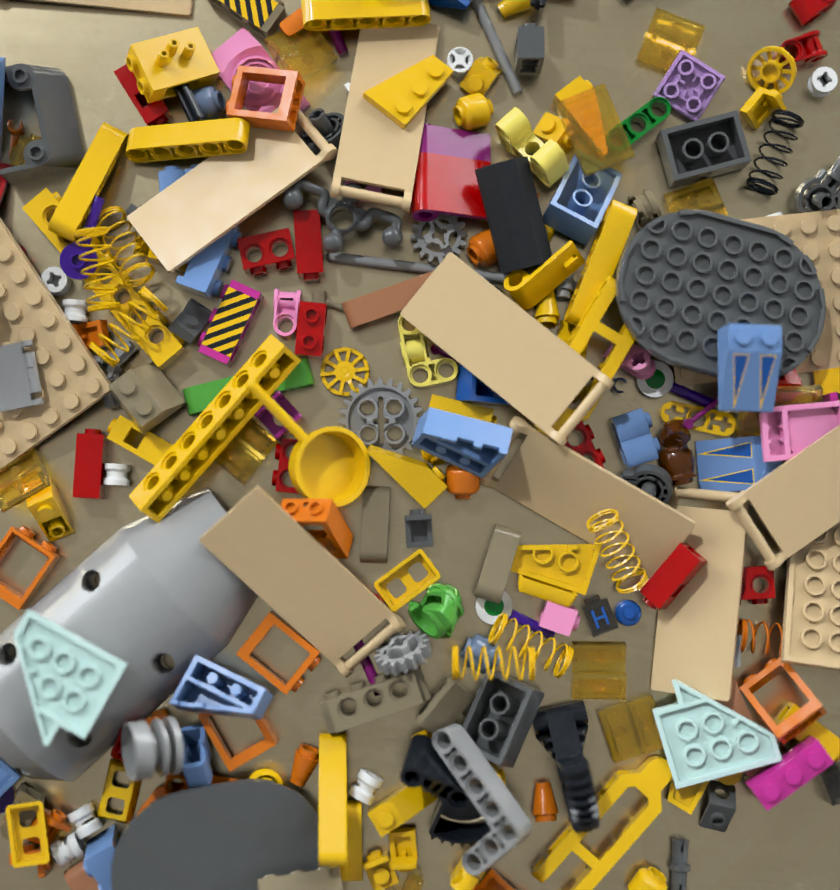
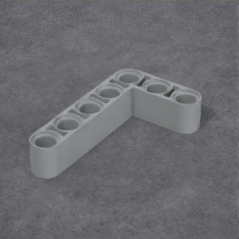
(484, 797)

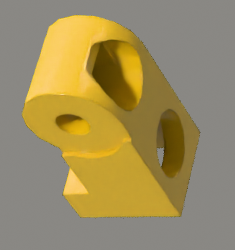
(462, 880)

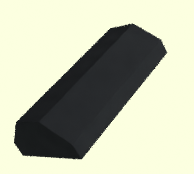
(513, 214)

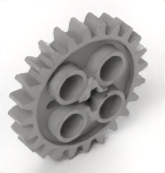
(405, 419)

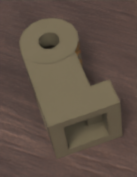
(23, 795)

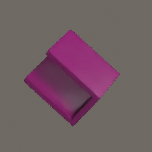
(267, 417)

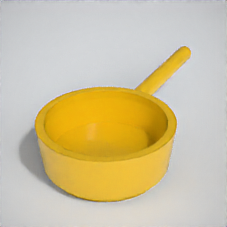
(325, 461)

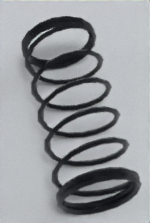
(798, 124)

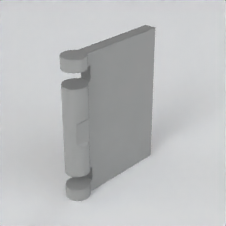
(18, 377)

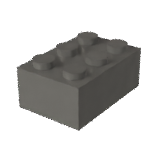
(703, 149)
(502, 717)

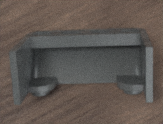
(61, 140)

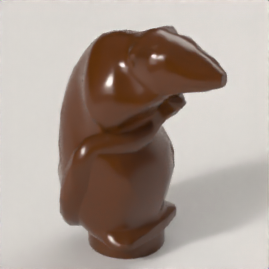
(677, 457)

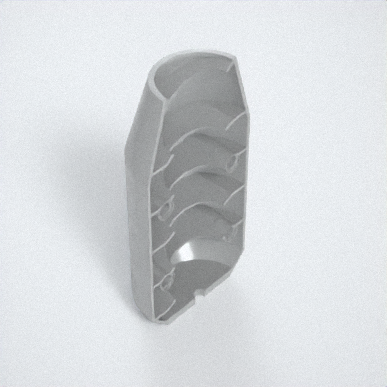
(153, 599)

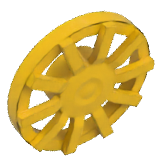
(772, 69)
(344, 371)

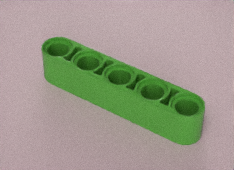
(201, 395)

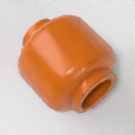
(481, 249)
(461, 482)

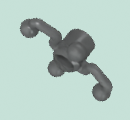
(329, 206)

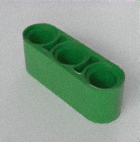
(646, 119)

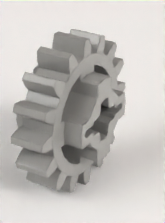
(428, 241)
(403, 653)

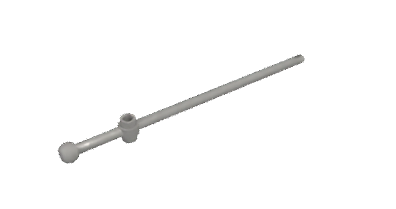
(563, 291)

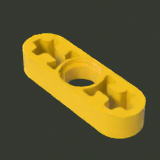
(718, 416)

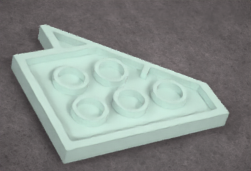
(64, 676)
(709, 739)

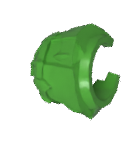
(437, 611)

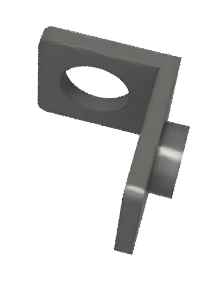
(719, 811)

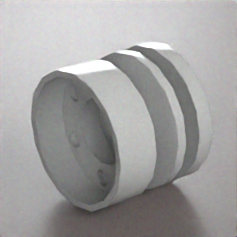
(152, 748)

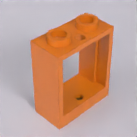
(289, 104)
(336, 534)
(7, 592)
(259, 634)
(797, 721)
(246, 754)

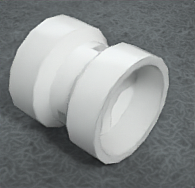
(366, 786)
(82, 814)
(68, 849)

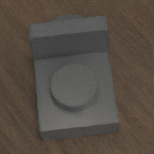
(190, 321)

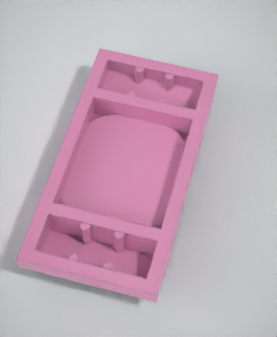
(247, 51)
(795, 427)

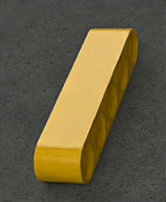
(363, 14)
(188, 140)
(88, 181)
(602, 257)
(333, 799)

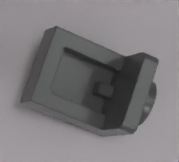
(418, 529)

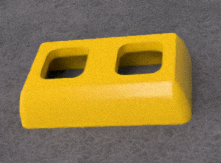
(401, 572)
(546, 591)
(129, 795)
(18, 833)

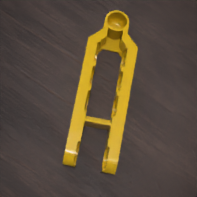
(586, 326)
(650, 780)

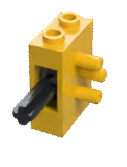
(173, 67)

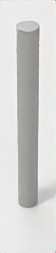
(497, 46)

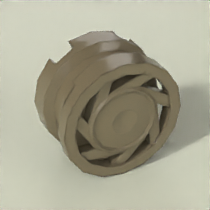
(647, 207)

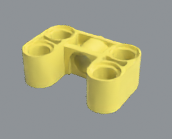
(516, 135)
(416, 358)

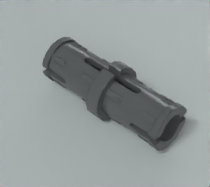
(679, 864)

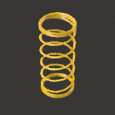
(90, 233)
(145, 279)
(112, 362)
(611, 521)
(567, 653)
(456, 671)

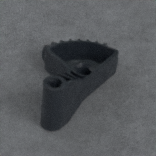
(563, 735)
(427, 769)

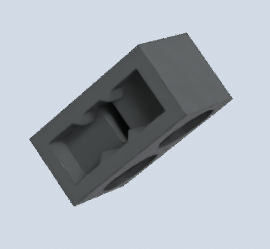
(529, 49)

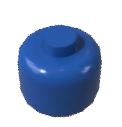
(627, 612)

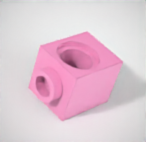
(559, 618)

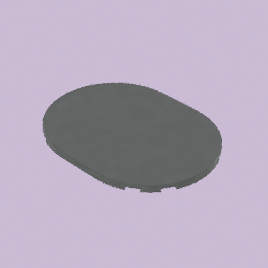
(709, 270)
(217, 838)

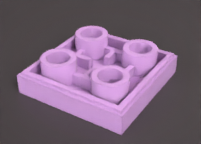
(689, 85)

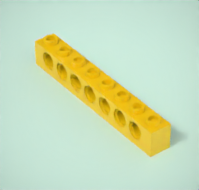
(41, 210)
(213, 430)

